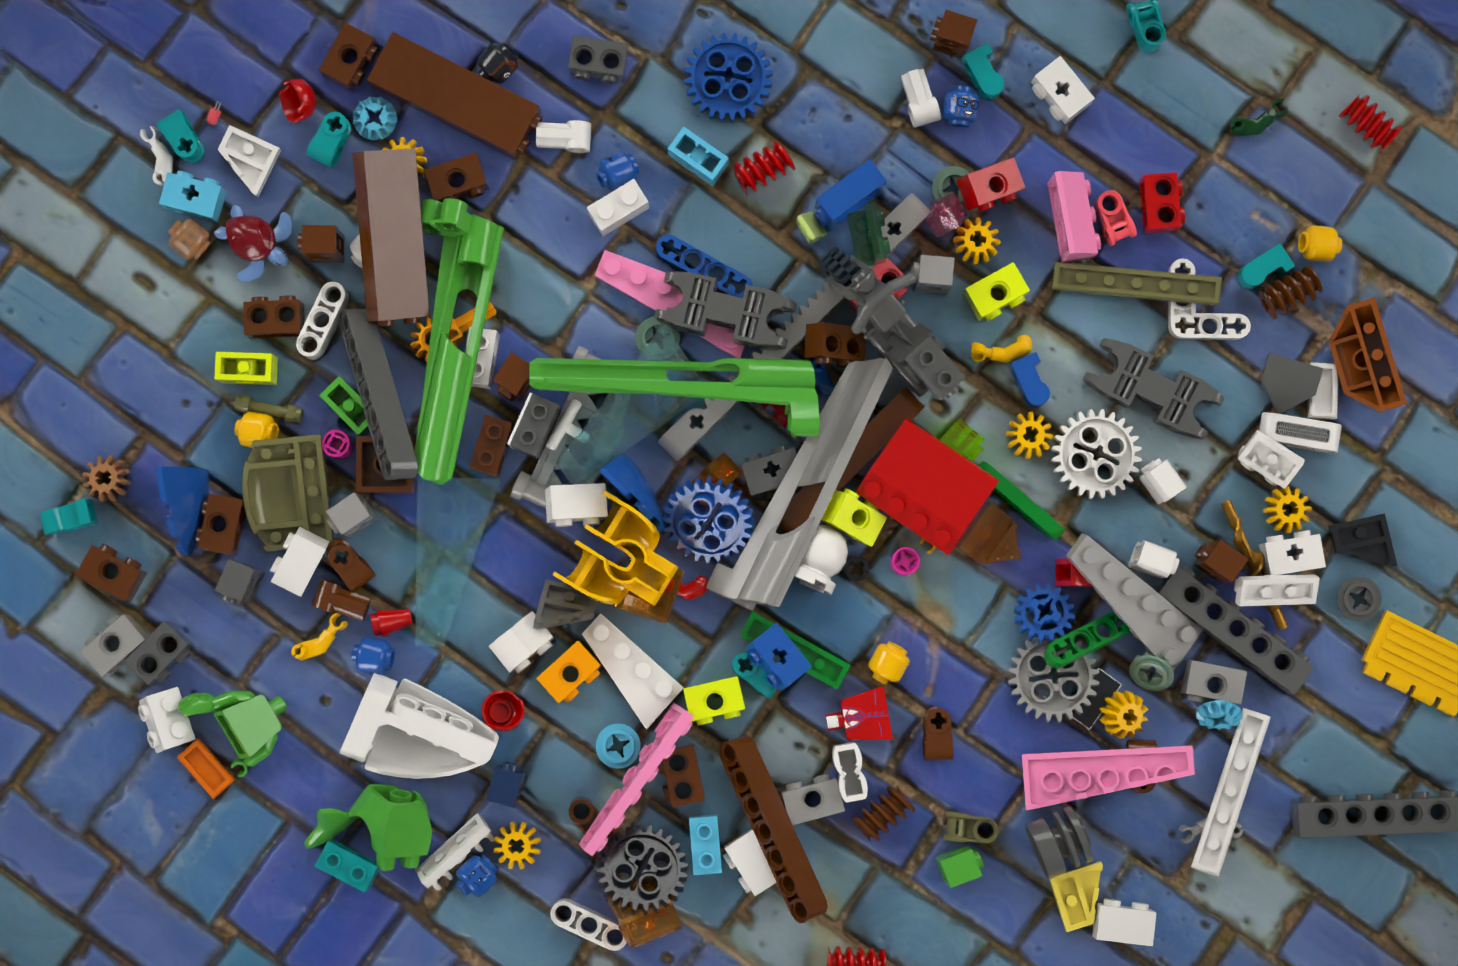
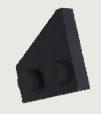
(1364, 540)

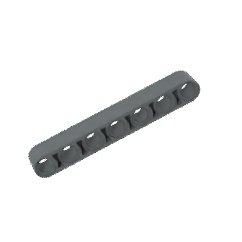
(378, 395)

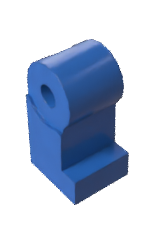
(1028, 381)

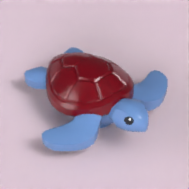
(255, 241)

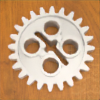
(1087, 477)

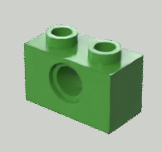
(347, 405)
(960, 865)

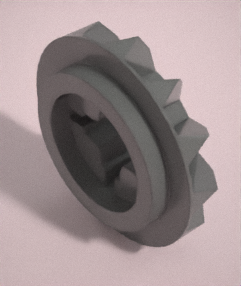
(1371, 596)

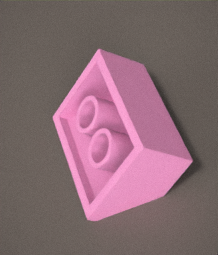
(1073, 216)

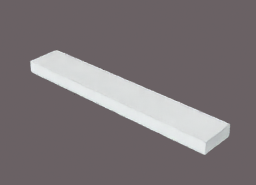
(1230, 792)

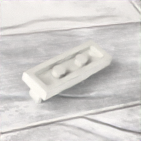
(1276, 590)
(453, 851)

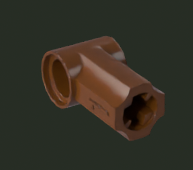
(335, 598)

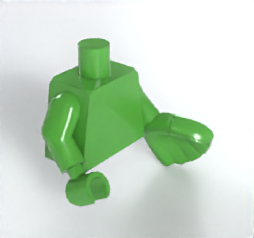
(245, 719)

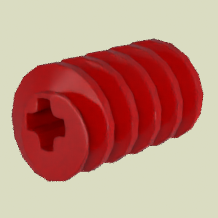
(1370, 122)
(762, 167)
(858, 959)

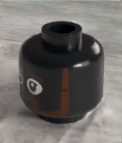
(497, 63)

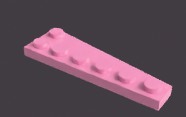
(648, 288)
(673, 724)
(1082, 774)

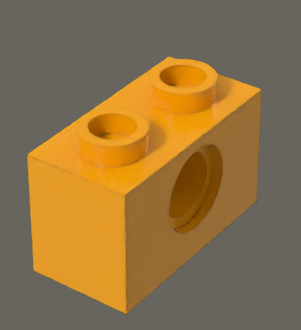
(553, 677)

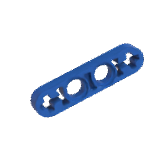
(706, 264)

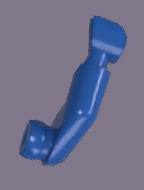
(822, 379)

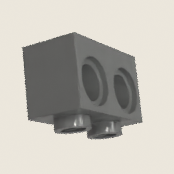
(600, 51)
(239, 582)
(155, 647)

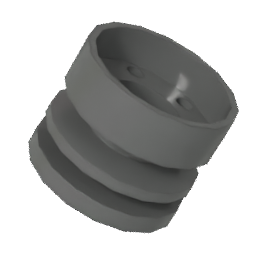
(1059, 842)

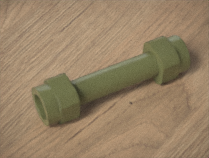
(246, 404)

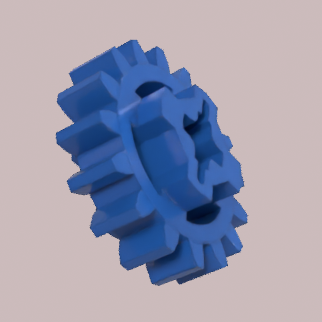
(1035, 607)

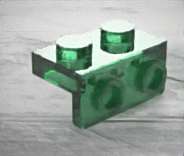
(867, 235)

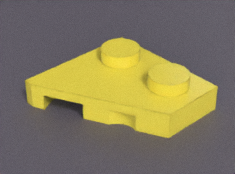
(1077, 895)

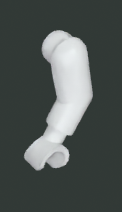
(164, 159)

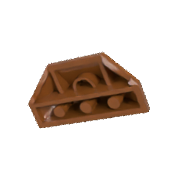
(1365, 358)

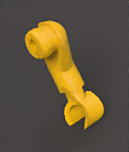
(1008, 354)
(318, 645)

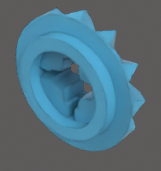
(373, 130)
(1219, 714)
(613, 758)

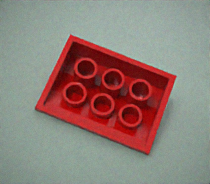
(927, 486)

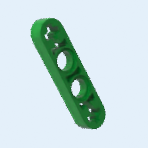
(1024, 504)
(1090, 634)

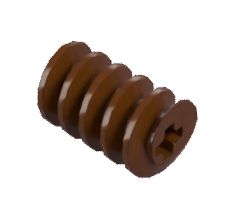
(1289, 290)
(883, 813)

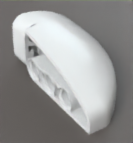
(415, 733)

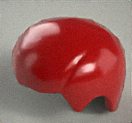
(297, 100)
(502, 711)

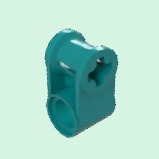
(1146, 19)
(180, 134)
(329, 143)
(754, 676)

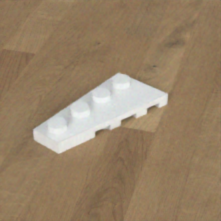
(637, 676)

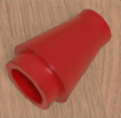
(388, 621)

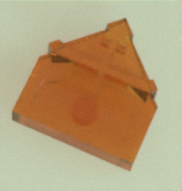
(991, 537)

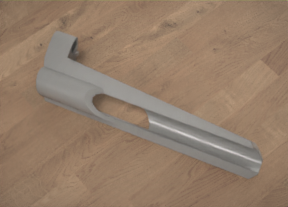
(773, 558)

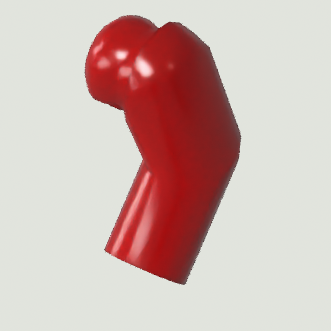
(694, 588)

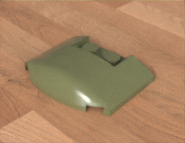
(286, 489)

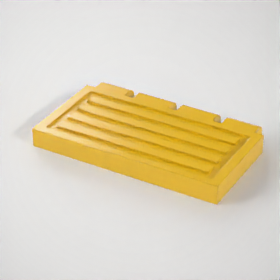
(1416, 659)

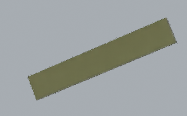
(1137, 283)

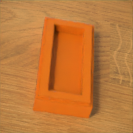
(206, 768)

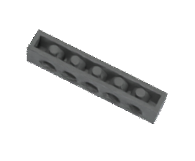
(1297, 666)
(1307, 824)

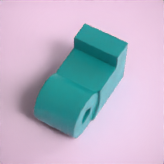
(985, 79)
(1256, 271)
(69, 517)

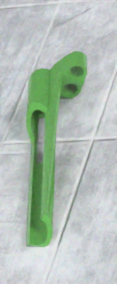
(469, 263)
(759, 381)

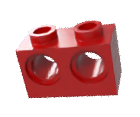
(1153, 203)

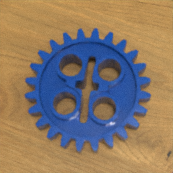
(732, 53)
(731, 533)

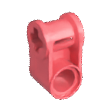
(1114, 219)

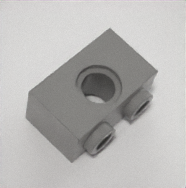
(933, 274)
(350, 515)
(98, 650)
(1196, 678)
(829, 803)

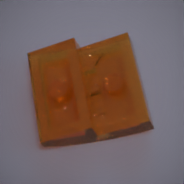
(642, 929)

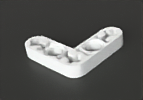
(1188, 314)

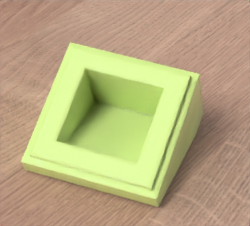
(810, 227)

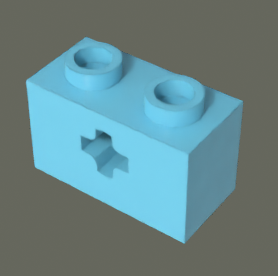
(698, 156)
(205, 206)
(705, 844)

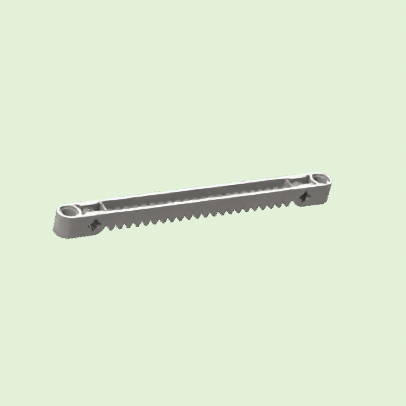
(683, 438)

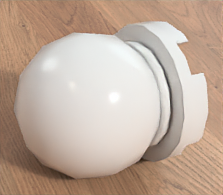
(823, 559)

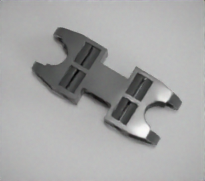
(705, 306)
(1172, 398)

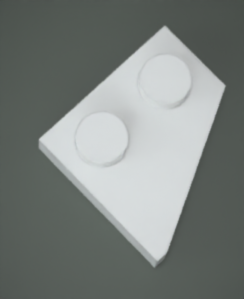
(249, 157)

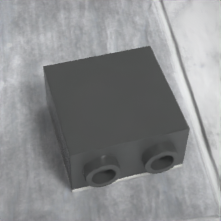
(534, 426)

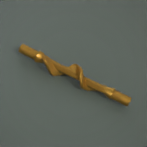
(1255, 557)

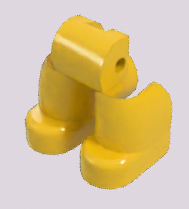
(637, 537)

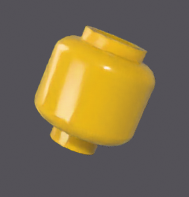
(1319, 243)
(255, 427)
(889, 662)

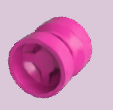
(340, 448)
(907, 558)

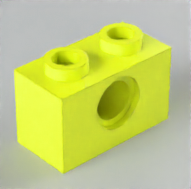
(1006, 279)
(246, 368)
(865, 523)
(729, 691)

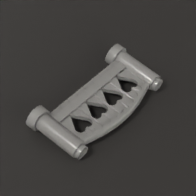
(533, 487)

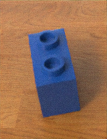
(792, 661)

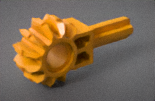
(458, 327)

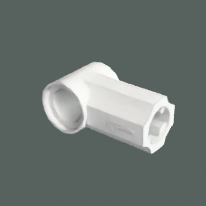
(922, 106)
(572, 137)

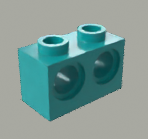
(348, 865)

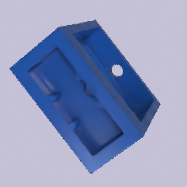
(849, 195)

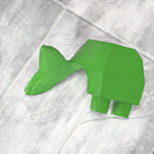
(394, 818)

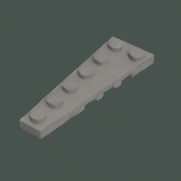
(1146, 612)

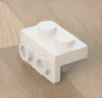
(164, 720)

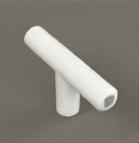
(565, 425)

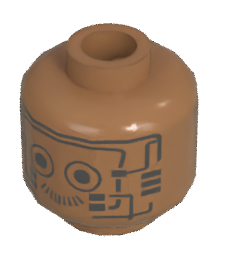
(189, 239)

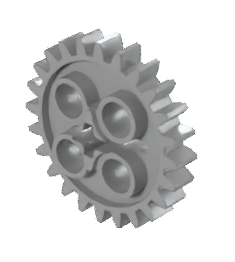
(1057, 702)

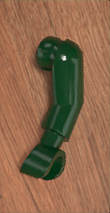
(1256, 126)

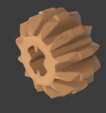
(117, 476)

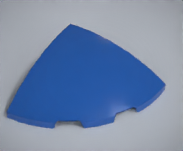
(635, 488)
(183, 493)

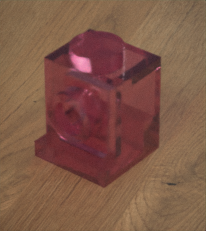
(946, 214)

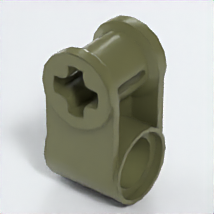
(967, 828)

